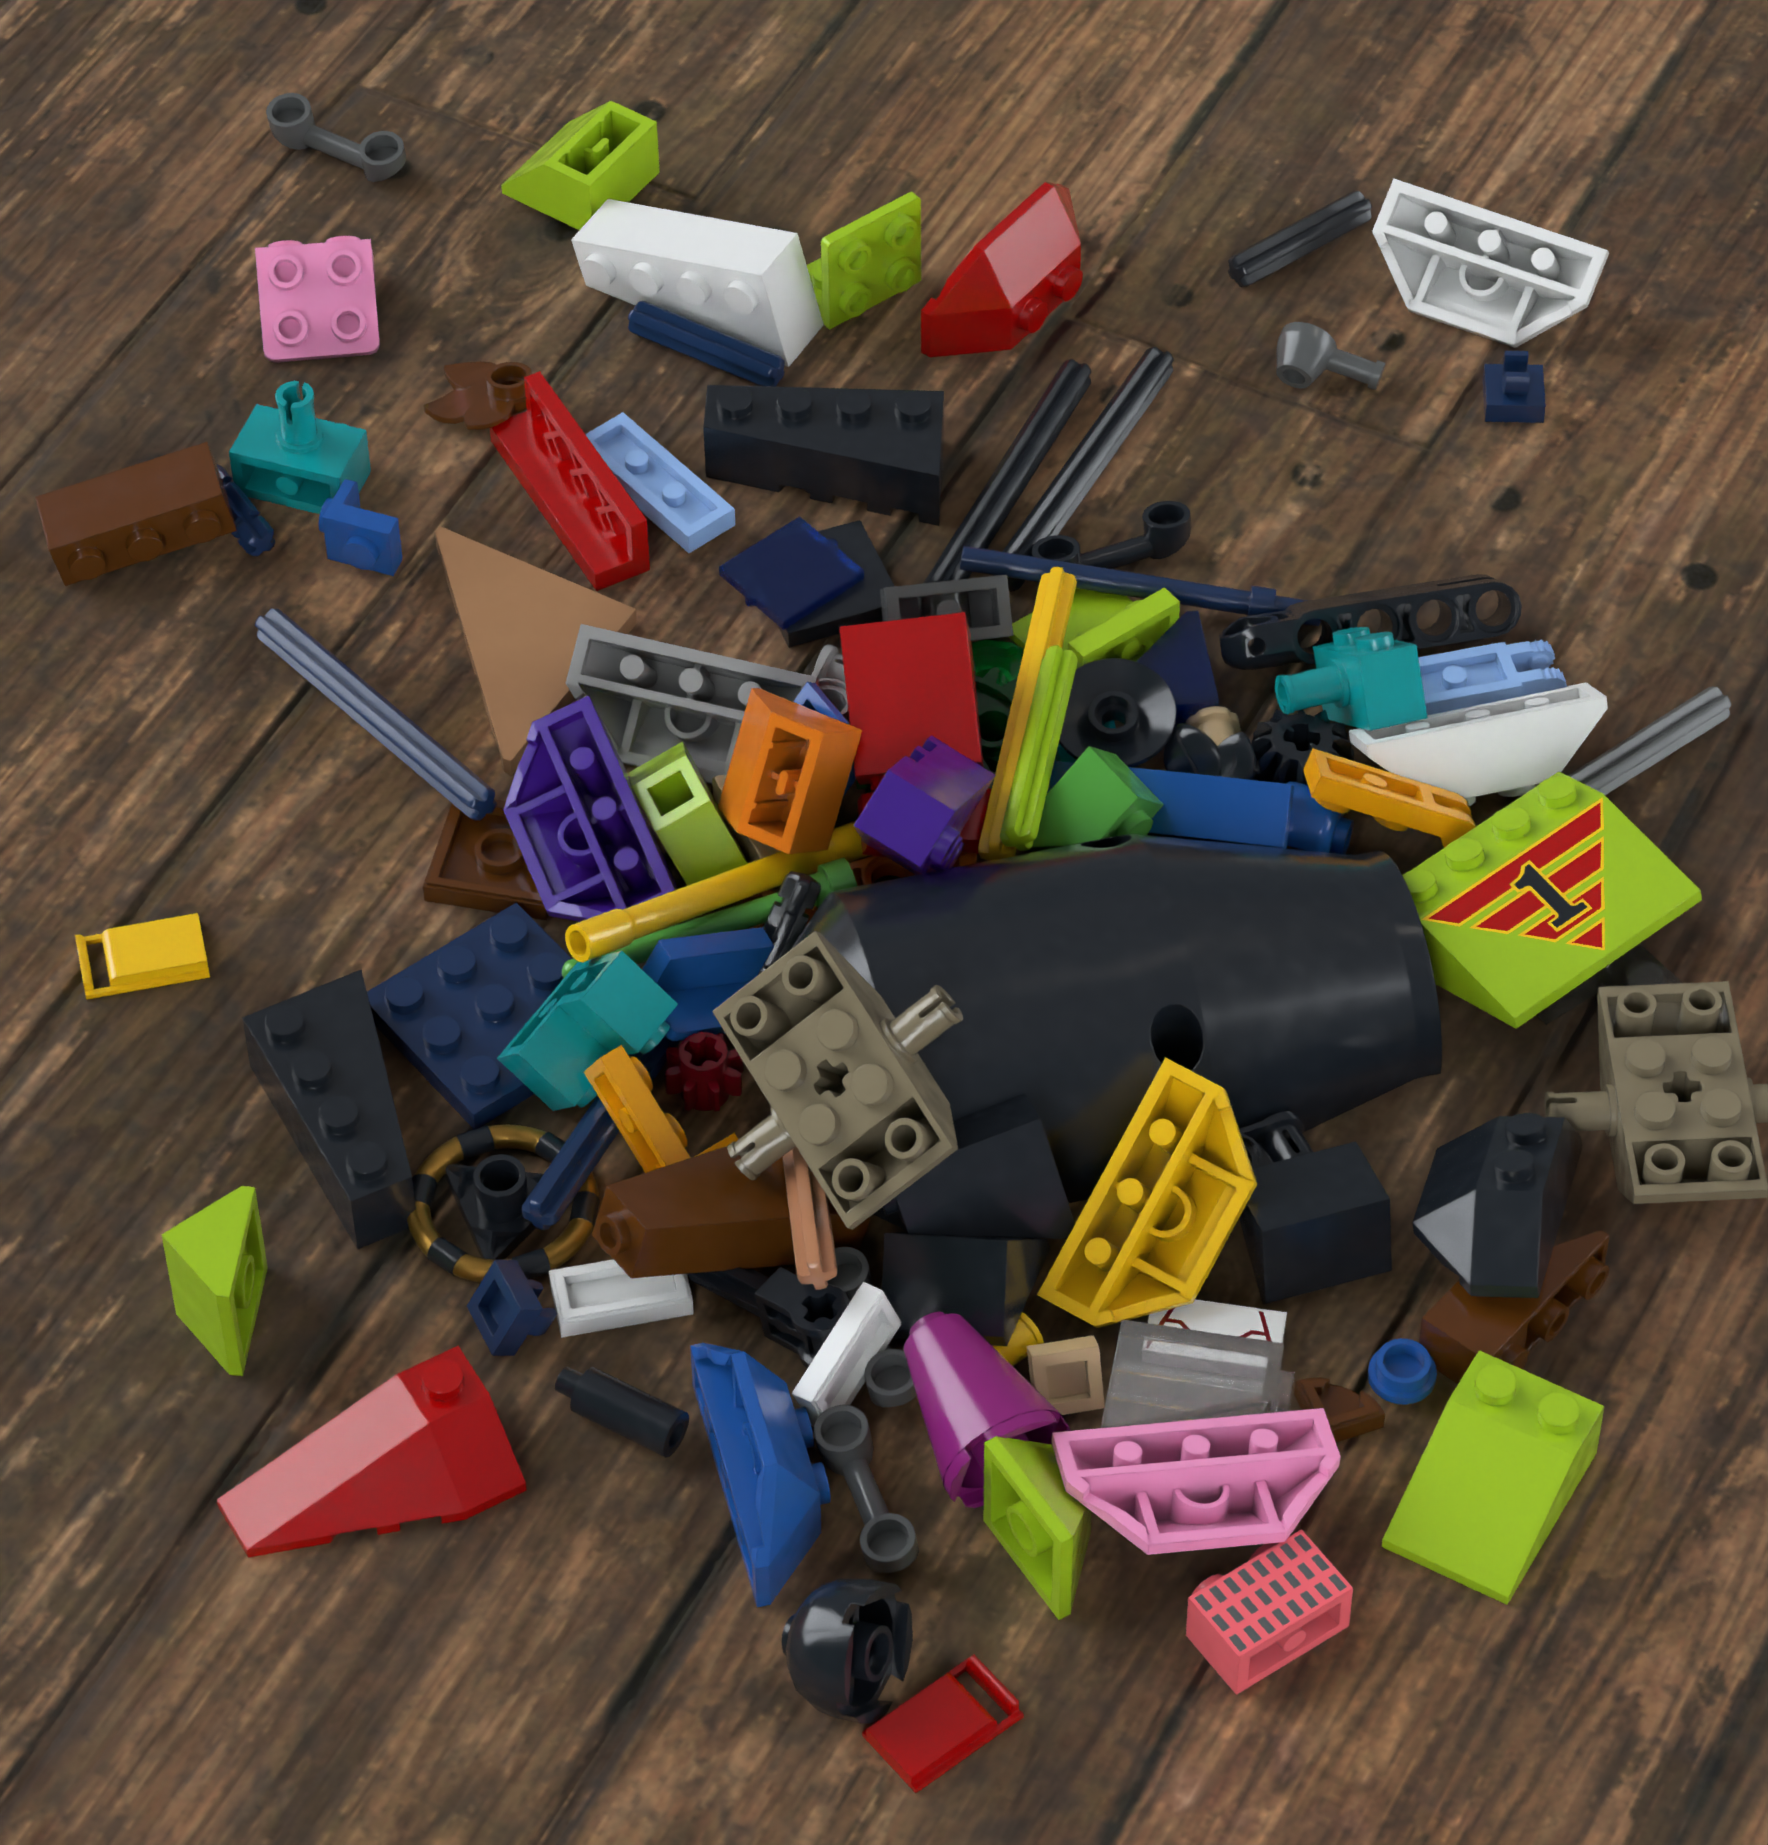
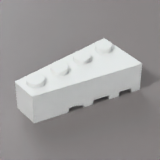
(705, 269)

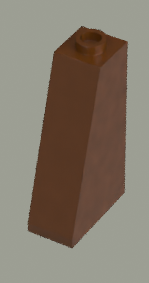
(703, 1219)

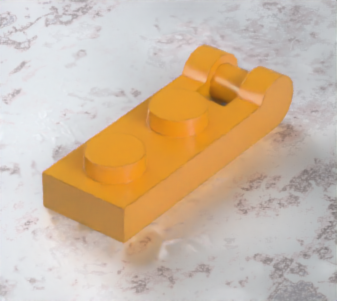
(1388, 797)

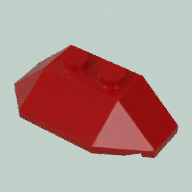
(1008, 279)

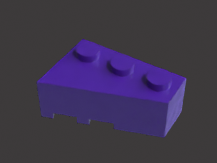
(923, 807)

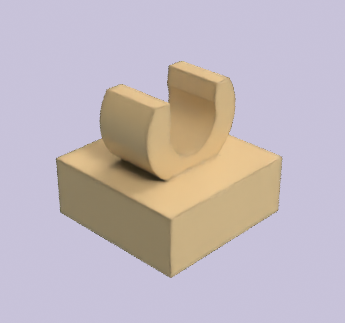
(1068, 1374)

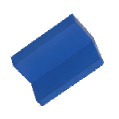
(704, 973)

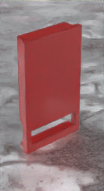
(941, 1725)

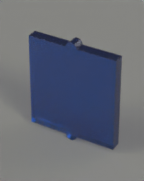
(791, 572)

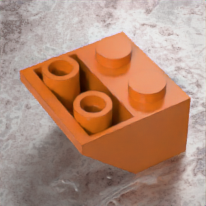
(787, 774)

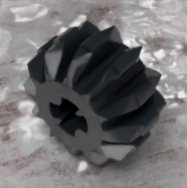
(1288, 740)

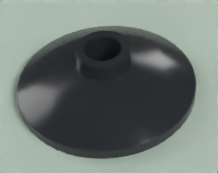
(1123, 693)

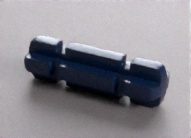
(253, 530)

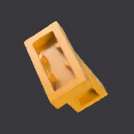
(625, 1093)

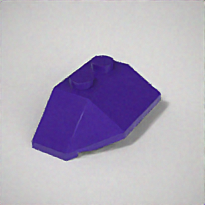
(582, 819)

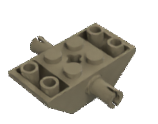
(821, 1029)
(1673, 1095)

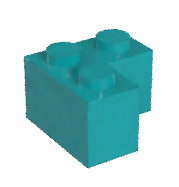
(585, 1017)

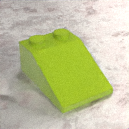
(1495, 1477)

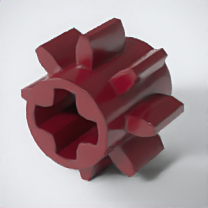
(703, 1071)

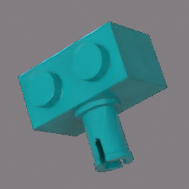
(294, 456)
(1359, 681)

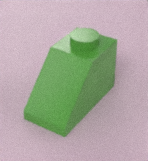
(1095, 802)

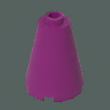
(969, 1398)

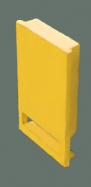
(147, 955)

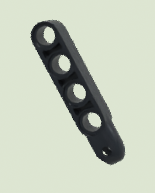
(1276, 633)

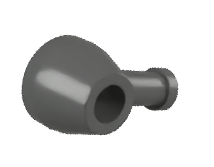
(1308, 351)

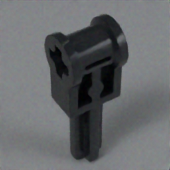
(788, 1310)

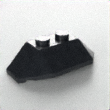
(1499, 1202)

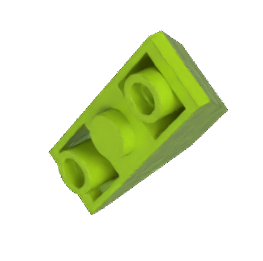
(686, 815)

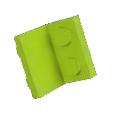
(868, 260)
(1111, 625)

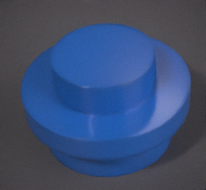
(1402, 1372)

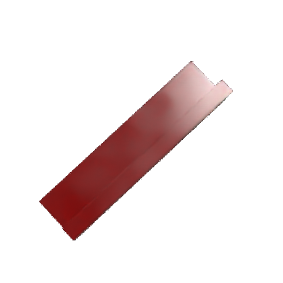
(573, 487)

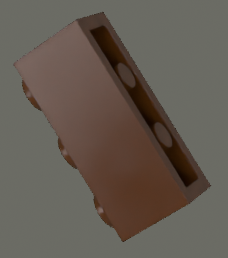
(135, 514)

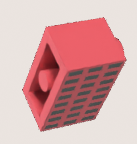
(1268, 1610)

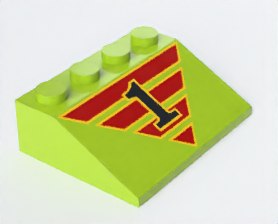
(1542, 899)

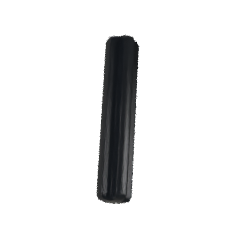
(1299, 239)

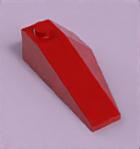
(396, 1456)

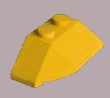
(1157, 1206)

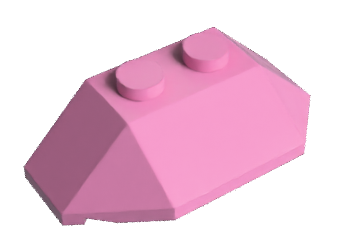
(1201, 1478)

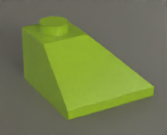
(1036, 1518)

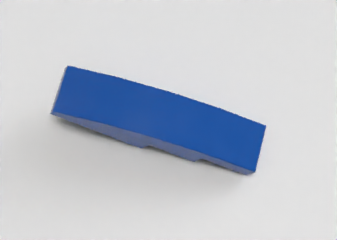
(1214, 807)

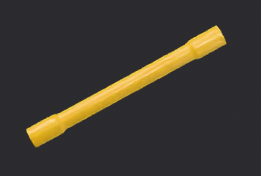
(621, 926)

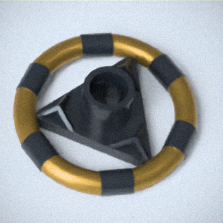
(493, 1201)

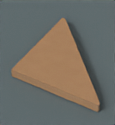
(520, 633)

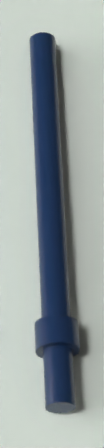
(1253, 602)

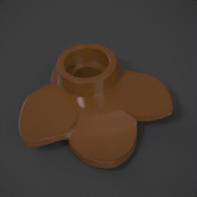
(481, 394)

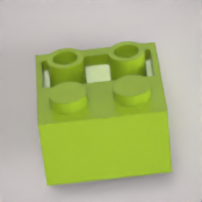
(586, 162)

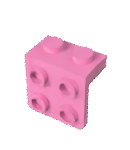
(317, 299)

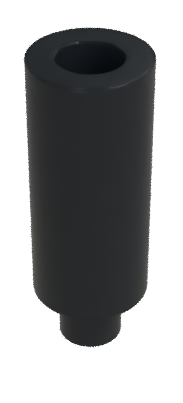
(624, 1409)

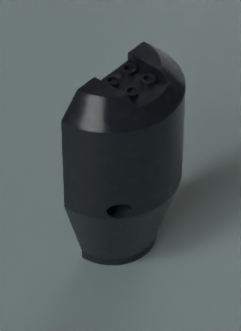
(1101, 957)

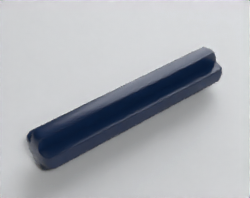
(706, 344)

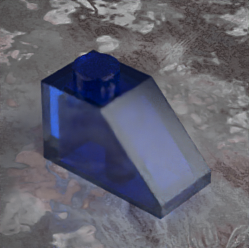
(1185, 666)

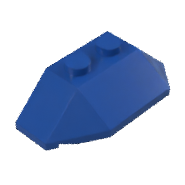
(760, 1463)

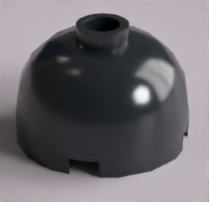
(847, 1647)

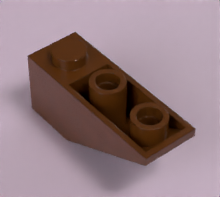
(1513, 1325)

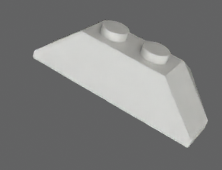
(1482, 266)
(1489, 745)

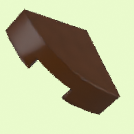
(1346, 1410)

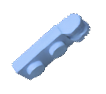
(1487, 674)

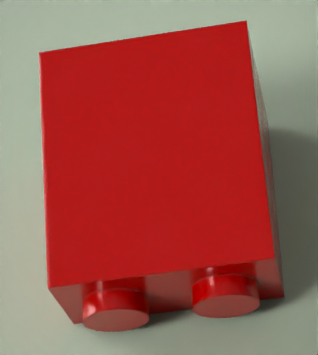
(910, 684)

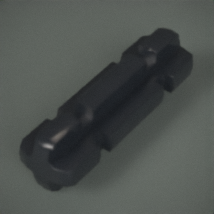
(788, 918)

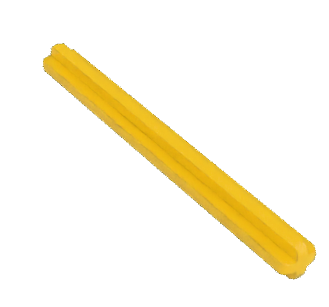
(1045, 630)

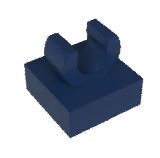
(1514, 390)
(508, 1308)

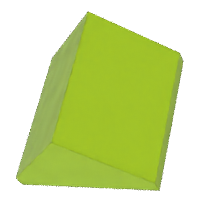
(219, 1275)

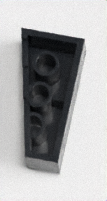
(830, 443)
(334, 1096)

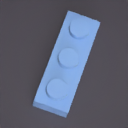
(662, 484)

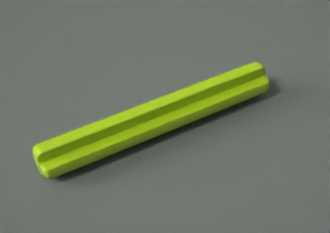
(1039, 748)

